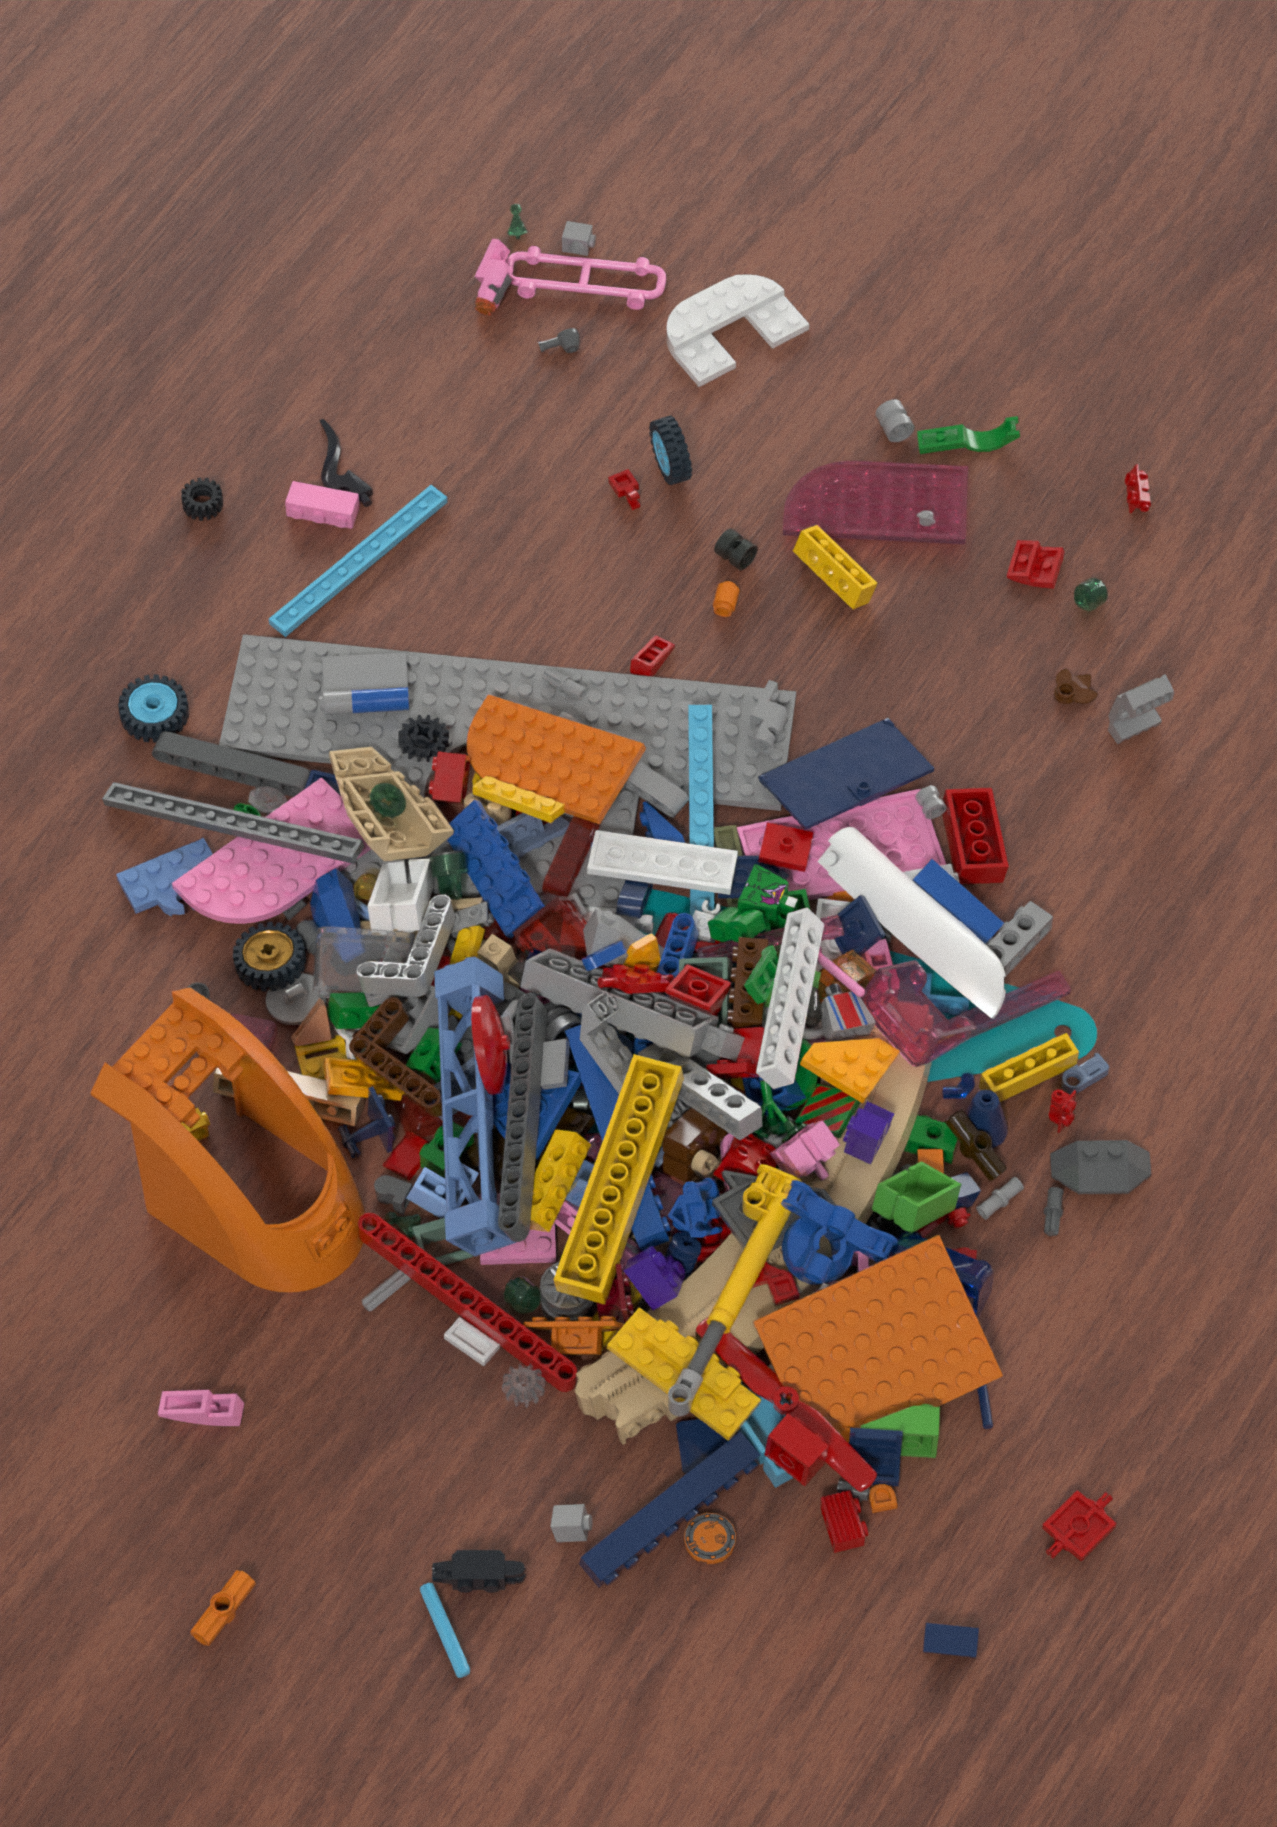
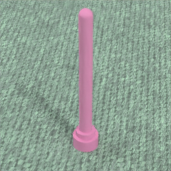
(840, 975)

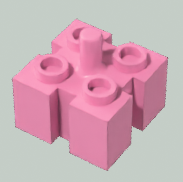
(806, 1150)

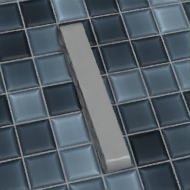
(652, 786)

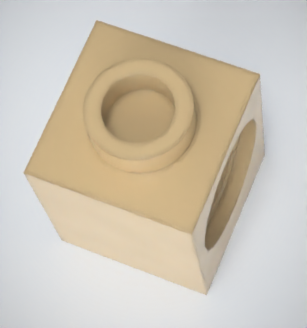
(497, 954)

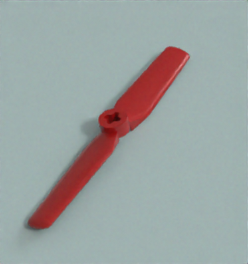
(765, 1383)

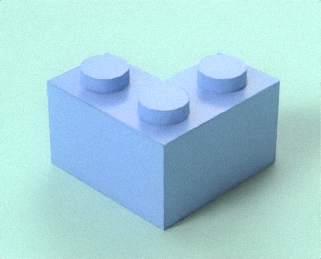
(430, 1191)

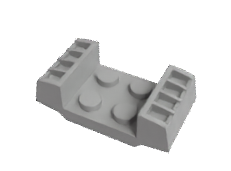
(1136, 710)

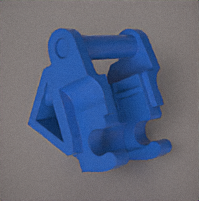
(694, 1209)

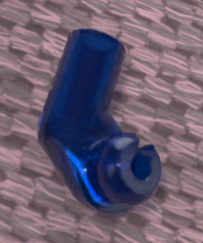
(960, 1091)

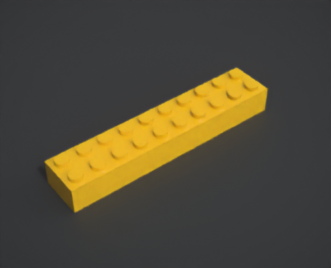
(618, 1179)

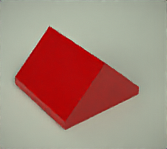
(699, 989)

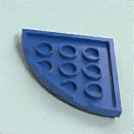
(552, 1107)

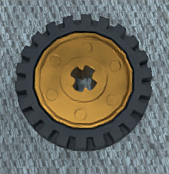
(269, 956)

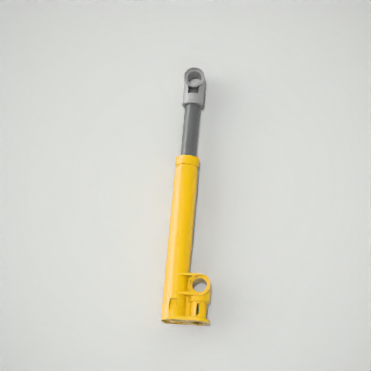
(771, 1218)

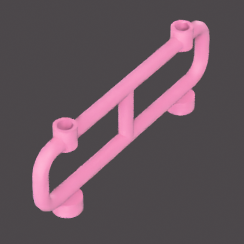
(635, 297)

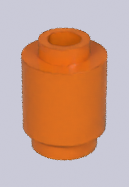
(726, 598)

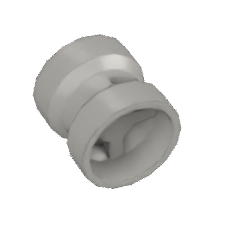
(929, 800)

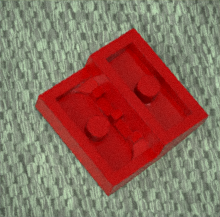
(1035, 564)

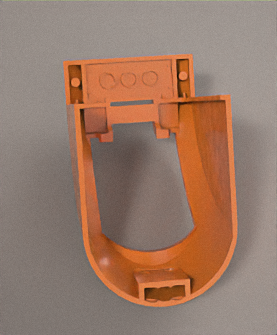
(190, 1188)

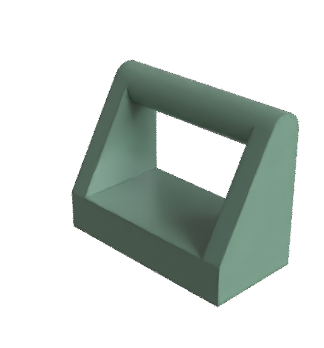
(434, 1232)

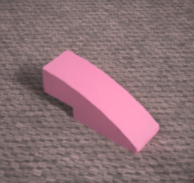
(201, 1407)

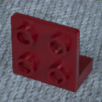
(619, 1300)

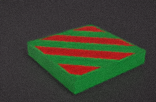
(831, 1106)

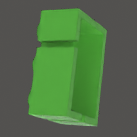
(916, 1197)

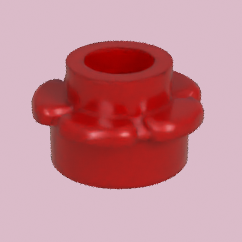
(958, 1218)

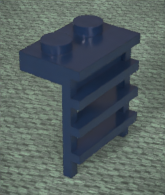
(881, 1451)

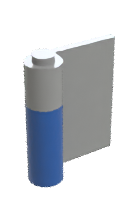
(364, 683)

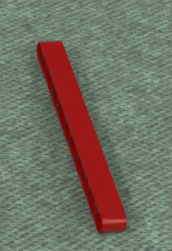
(470, 1312)

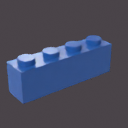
(958, 901)

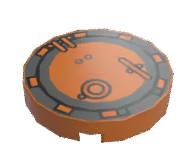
(710, 1538)

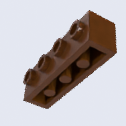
(745, 1010)

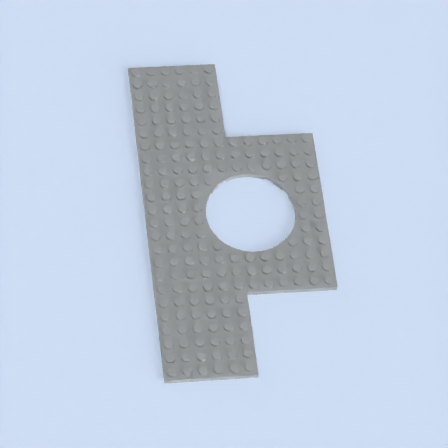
(278, 716)

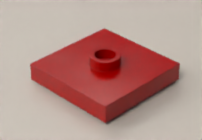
(785, 847)

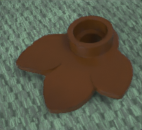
(1075, 686)

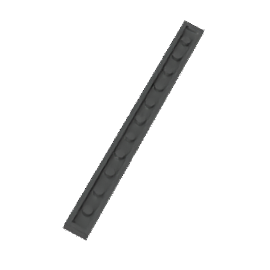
(233, 822)

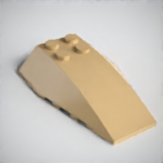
(406, 836)

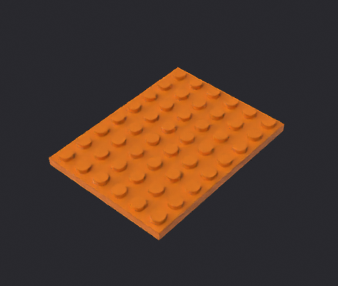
(881, 1340)

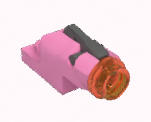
(494, 276)

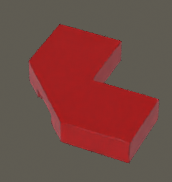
(779, 1282)

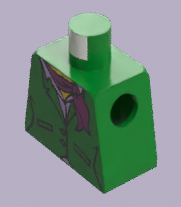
(766, 893)

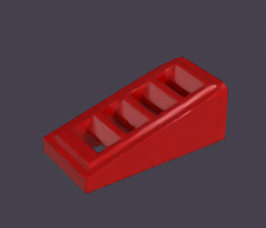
(656, 657)

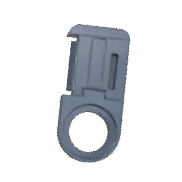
(1086, 1073)

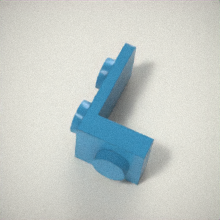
(946, 1004)

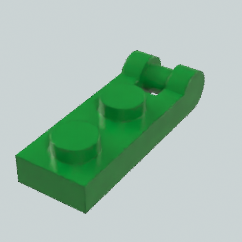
(763, 975)

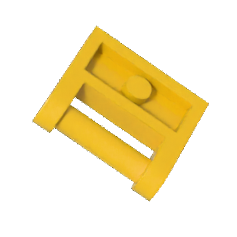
(314, 1066)

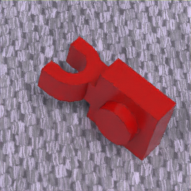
(626, 485)

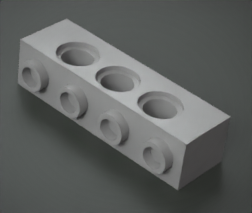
(1038, 925)

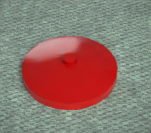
(489, 1044)

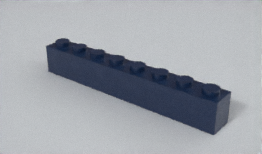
(669, 1510)

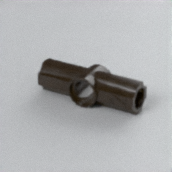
(975, 1144)

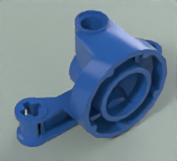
(838, 1226)

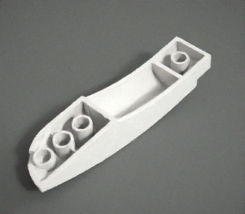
(916, 919)

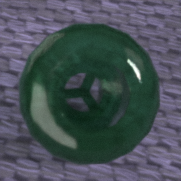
(1090, 594)
(522, 1295)

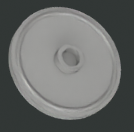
(293, 1002)

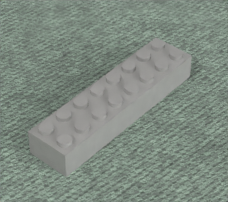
(645, 1015)

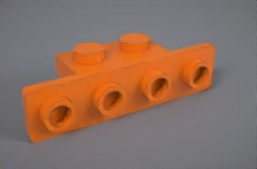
(575, 1337)

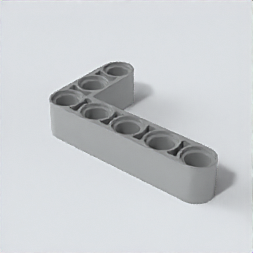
(417, 973)

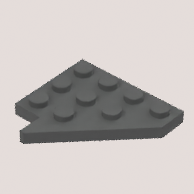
(730, 1207)

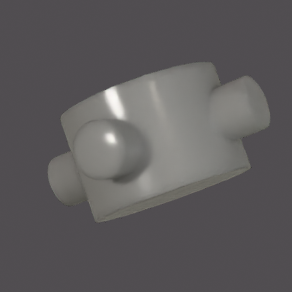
(926, 518)

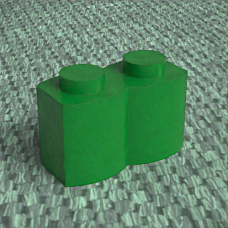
(735, 923)

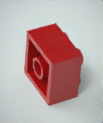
(450, 778)
(796, 1449)

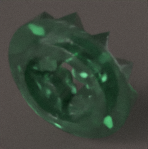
(392, 794)

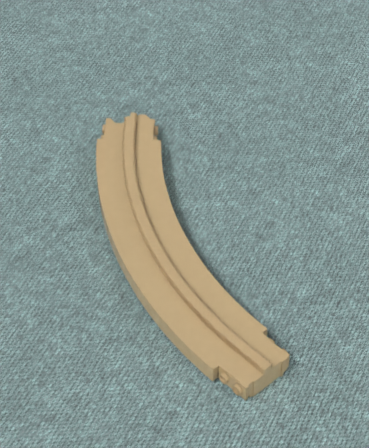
(625, 1395)

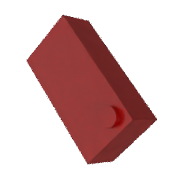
(974, 836)

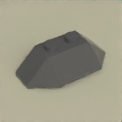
(1101, 1166)

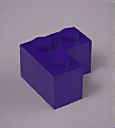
(867, 1132)
(655, 1276)

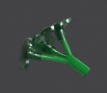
(774, 1123)

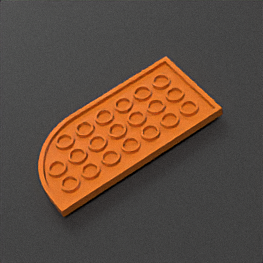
(551, 756)

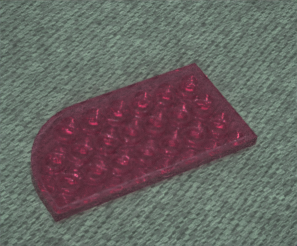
(880, 502)

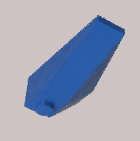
(334, 902)

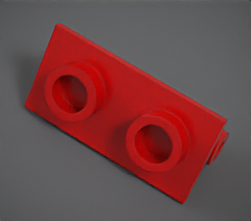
(1136, 484)
(1062, 1108)

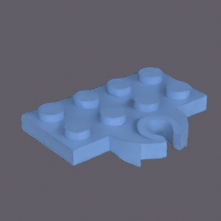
(152, 881)

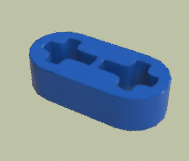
(603, 955)

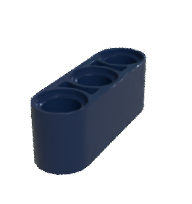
(633, 898)

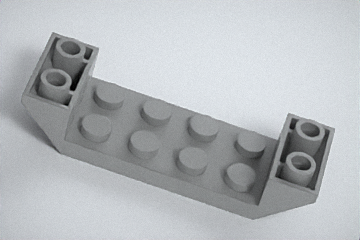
(606, 1047)

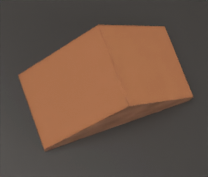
(314, 1026)

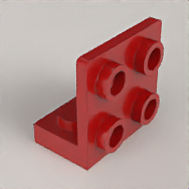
(747, 1060)
(746, 1156)

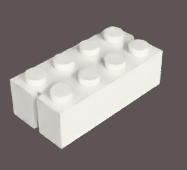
(397, 902)

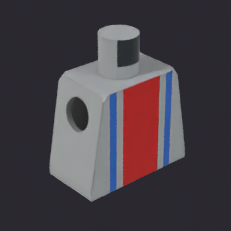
(844, 1015)

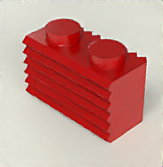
(842, 1521)

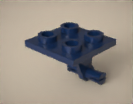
(381, 1125)

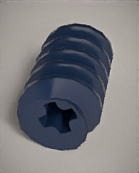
(685, 1250)

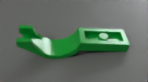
(960, 437)

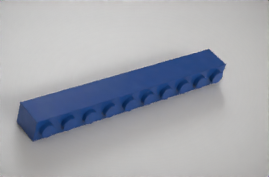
(648, 1226)

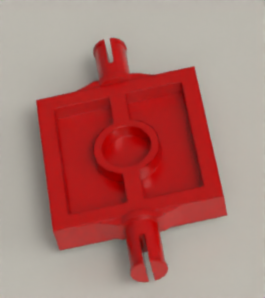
(634, 979)
(1079, 1525)

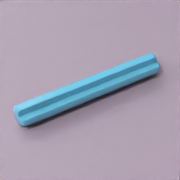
(445, 1630)

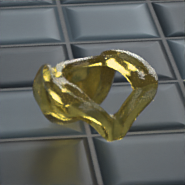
(364, 886)

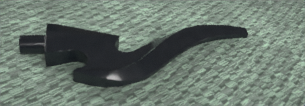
(349, 480)

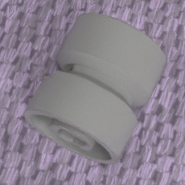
(894, 420)

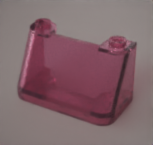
(910, 1017)

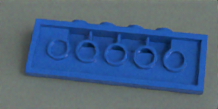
(494, 868)

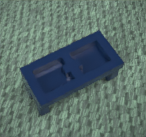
(950, 1640)

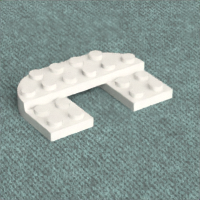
(736, 297)

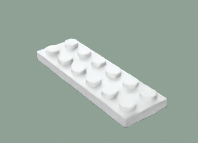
(662, 862)

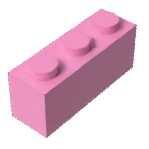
(322, 505)

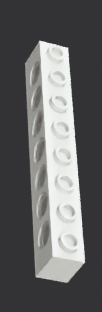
(790, 998)

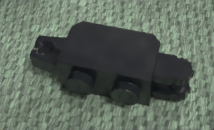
(478, 1571)

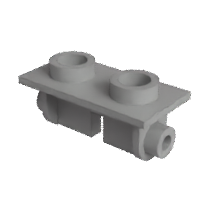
(472, 916)

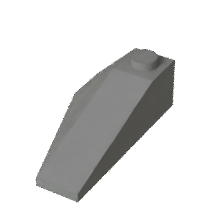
(607, 928)

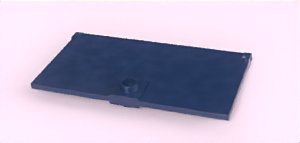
(846, 773)

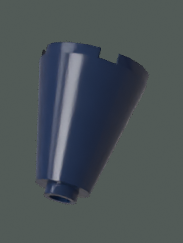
(988, 1116)

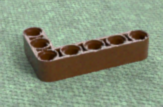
(391, 1066)

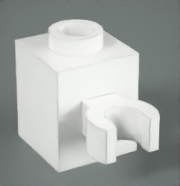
(701, 920)

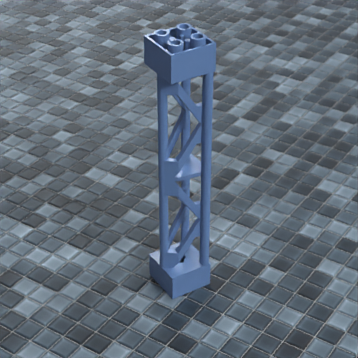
(476, 1224)

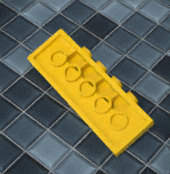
(661, 1355)

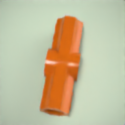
(214, 1620)

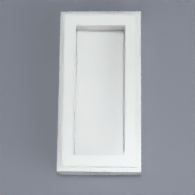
(471, 1341)

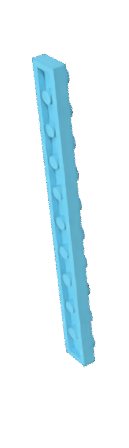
(357, 560)
(700, 790)

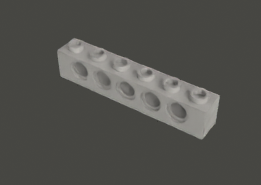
(711, 1095)

